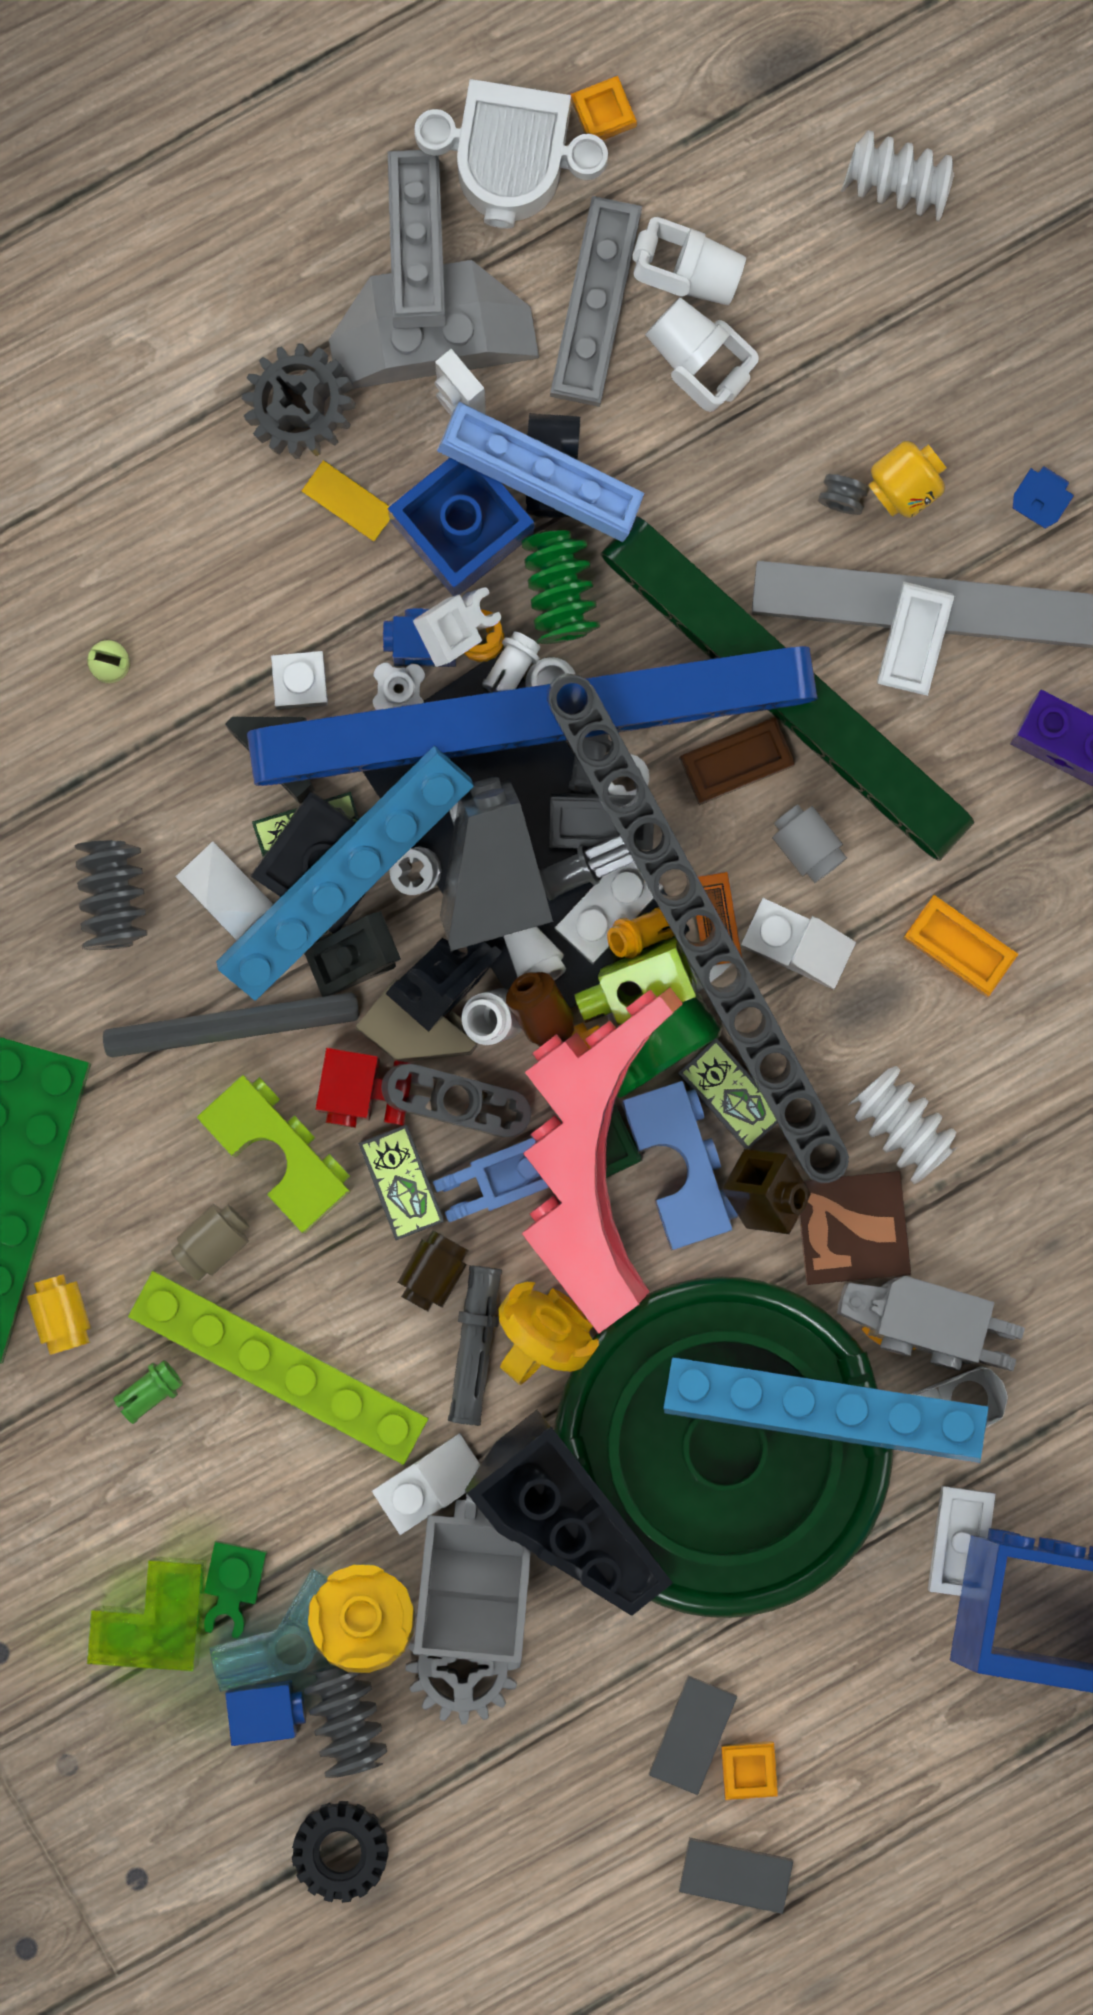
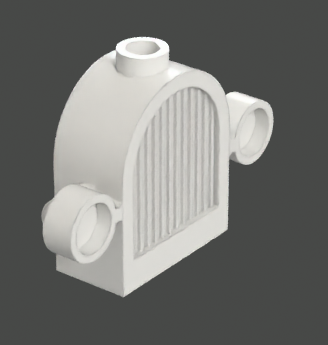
(511, 149)

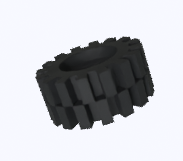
(329, 1882)

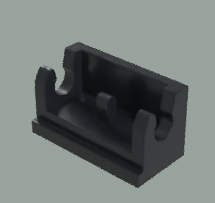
(441, 981)

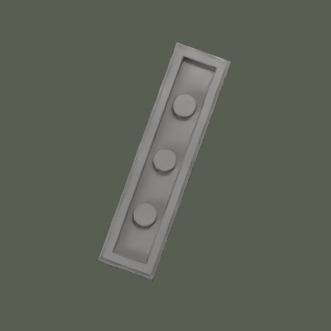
(416, 239)
(596, 301)

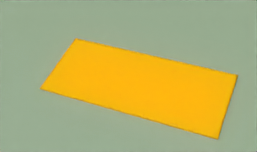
(347, 500)

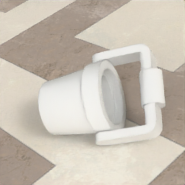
(702, 269)
(689, 341)

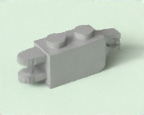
(930, 1319)

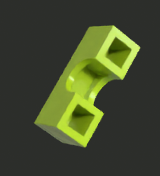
(246, 1116)

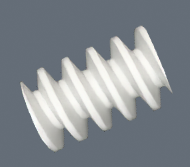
(900, 174)
(904, 1124)

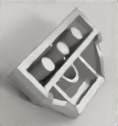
(482, 326)

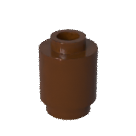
(540, 1008)

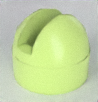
(104, 671)

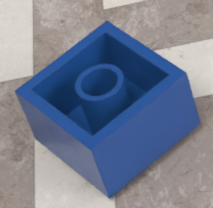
(460, 523)

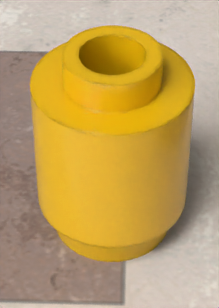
(59, 1314)

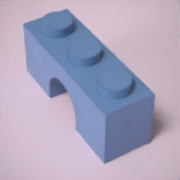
(669, 1120)

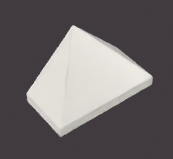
(224, 890)

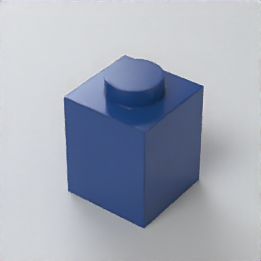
(264, 1712)

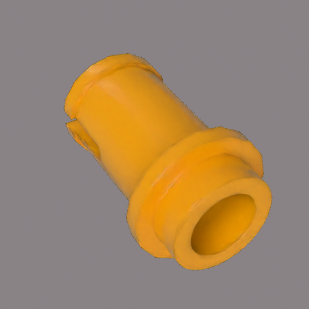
(631, 936)

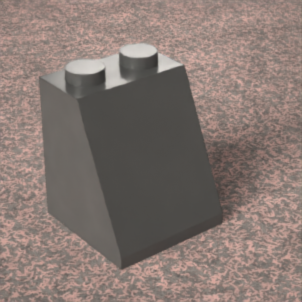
(491, 869)

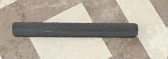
(231, 1025)

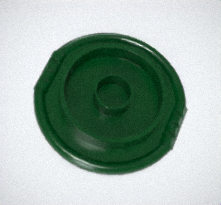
(725, 1507)

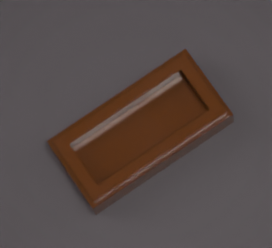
(737, 761)

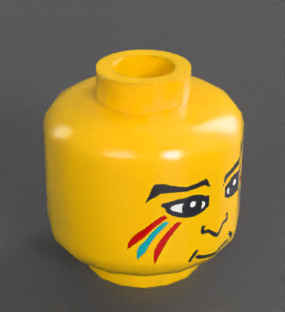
(908, 479)

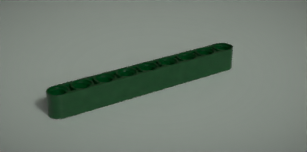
(825, 725)

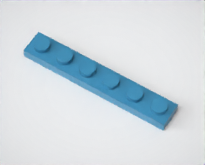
(344, 873)
(826, 1410)

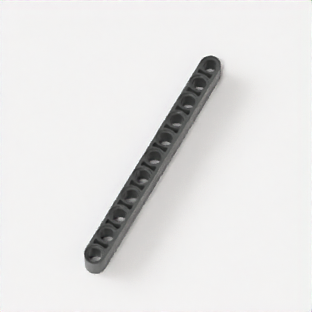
(716, 948)

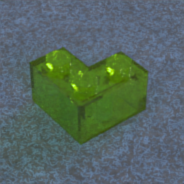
(162, 1633)

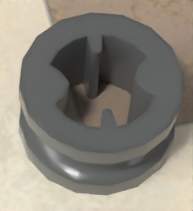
(843, 494)

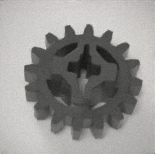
(314, 386)

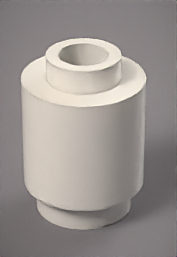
(489, 1018)

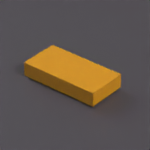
(960, 946)

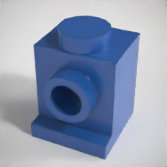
(405, 641)

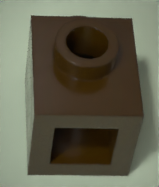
(766, 1191)

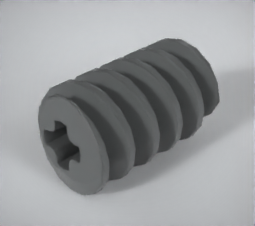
(110, 894)
(345, 1721)

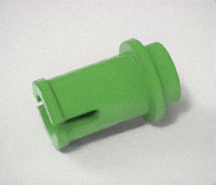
(148, 1391)

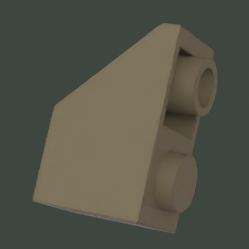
(406, 1039)

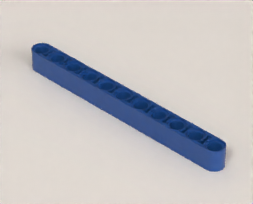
(524, 718)

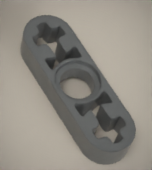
(417, 1104)

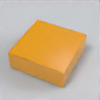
(604, 109)
(749, 1770)

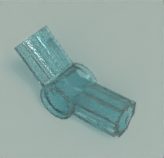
(256, 1656)

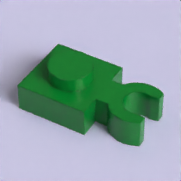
(234, 1578)

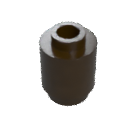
(433, 1271)

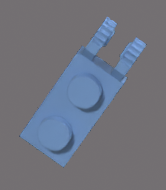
(501, 1177)

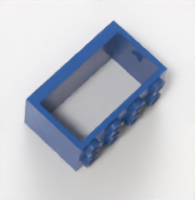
(980, 1605)

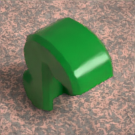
(677, 1037)

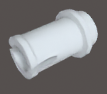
(512, 663)

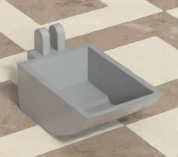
(471, 1589)

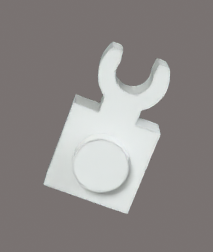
(453, 625)

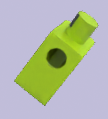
(653, 969)

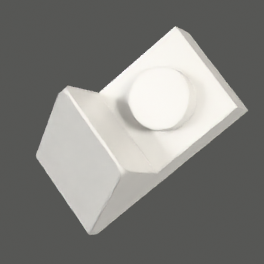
(798, 943)
(428, 1484)

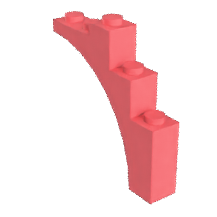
(579, 1232)

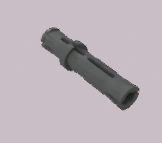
(475, 1342)

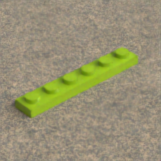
(278, 1367)

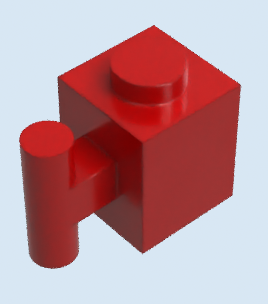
(351, 1085)

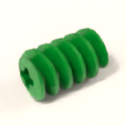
(558, 586)

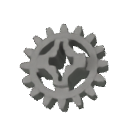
(463, 1688)

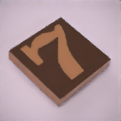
(855, 1229)

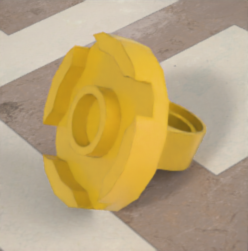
(544, 1332)
(361, 1619)

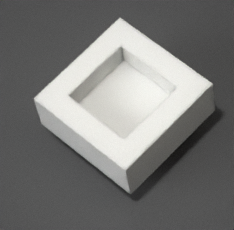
(299, 680)

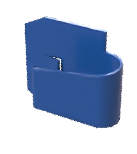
(1042, 497)

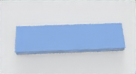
(540, 472)

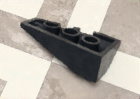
(552, 1507)

